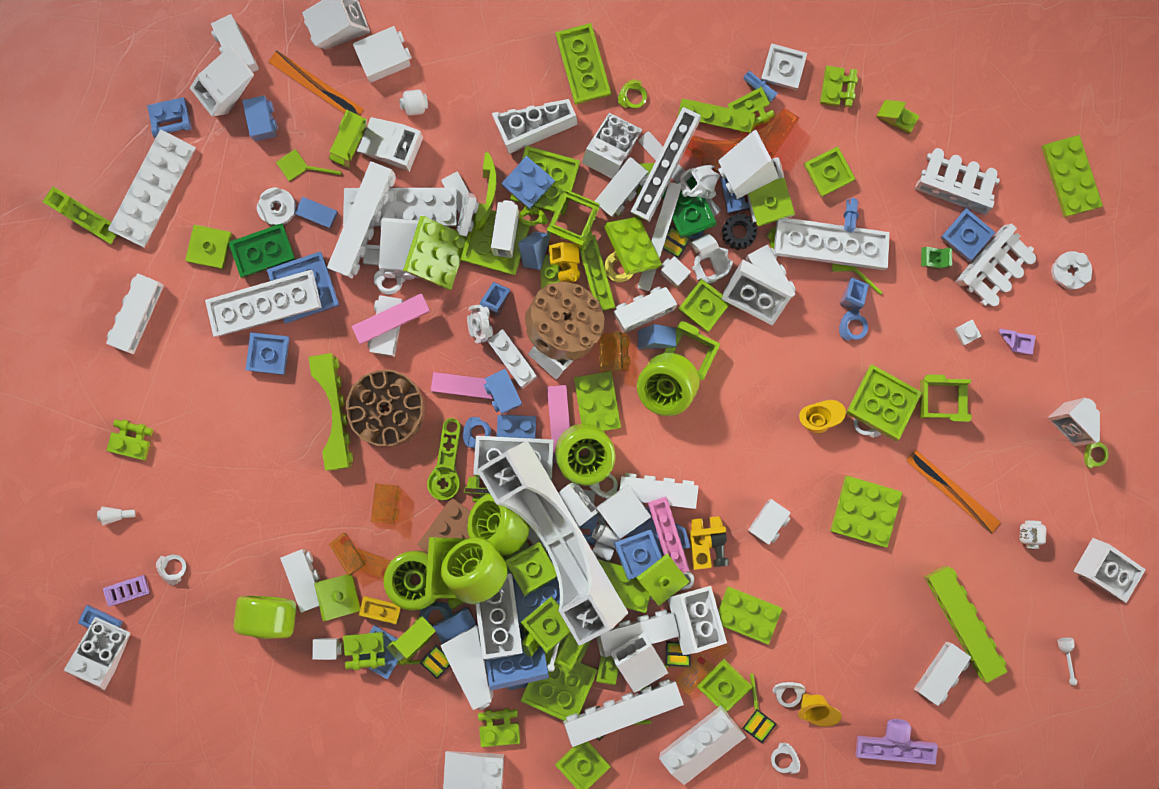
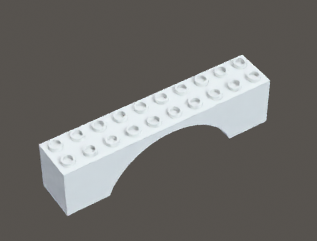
(586, 594)

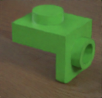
(936, 258)

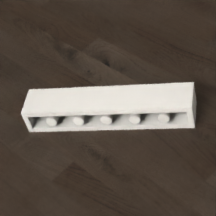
(666, 164)
(361, 220)
(622, 712)

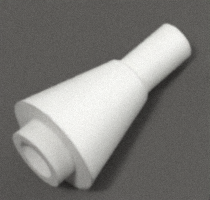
(109, 515)

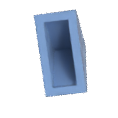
(534, 249)
(855, 294)
(495, 298)
(656, 337)

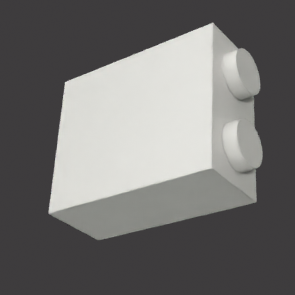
(382, 54)
(505, 229)
(639, 662)

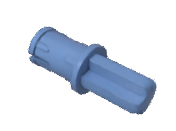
(756, 83)
(851, 215)

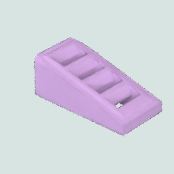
(110, 596)

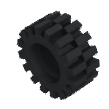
(731, 239)

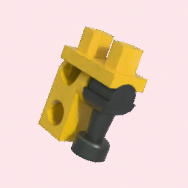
(705, 539)

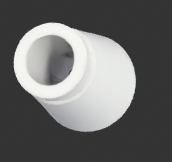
(605, 535)

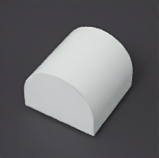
(603, 552)

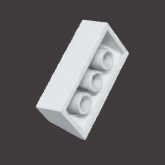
(489, 448)
(499, 623)
(701, 745)

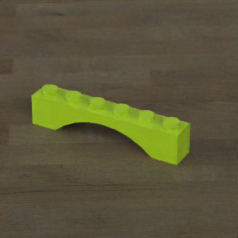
(336, 452)

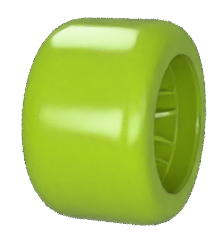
(668, 384)
(595, 464)
(497, 525)
(474, 570)
(399, 584)
(264, 617)

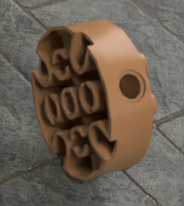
(564, 321)
(367, 414)

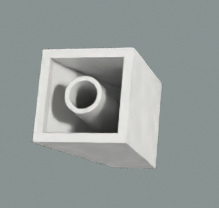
(335, 22)
(747, 166)
(395, 246)

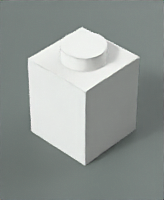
(674, 271)
(327, 648)

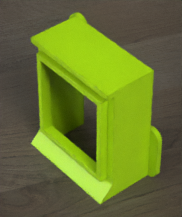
(350, 133)
(583, 240)
(693, 332)
(940, 380)
(411, 641)

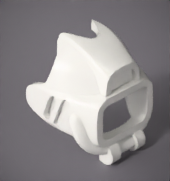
(706, 182)
(719, 261)

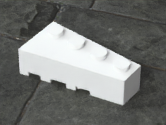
(534, 124)

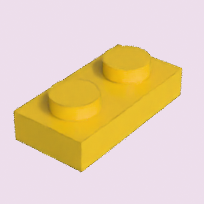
(379, 610)

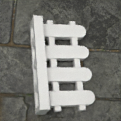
(955, 192)
(988, 270)

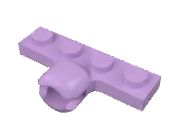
(896, 745)

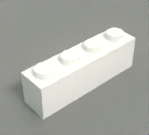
(134, 313)
(650, 489)
(656, 628)

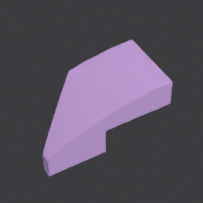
(1018, 342)

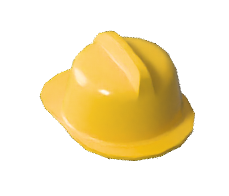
(822, 415)
(818, 711)

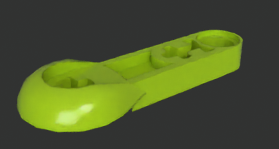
(445, 465)

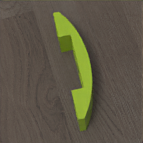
(484, 210)
(80, 214)

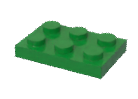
(691, 213)
(262, 250)

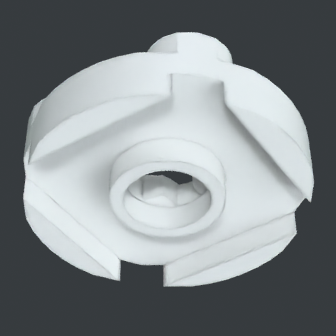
(267, 201)
(1079, 262)
(479, 323)

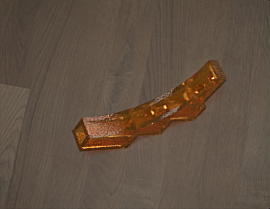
(772, 136)

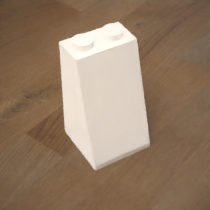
(578, 505)
(470, 669)

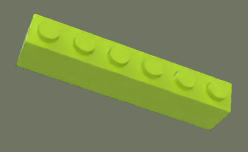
(965, 623)

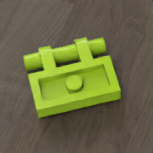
(832, 86)
(752, 103)
(128, 445)
(364, 644)
(499, 733)

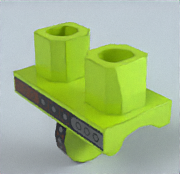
(473, 487)

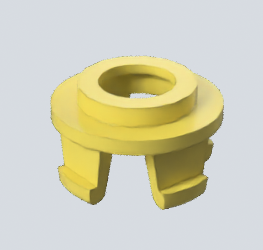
(611, 259)

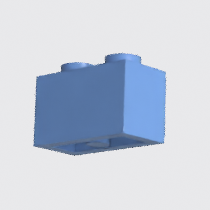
(259, 118)
(503, 392)

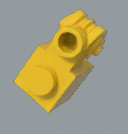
(567, 257)

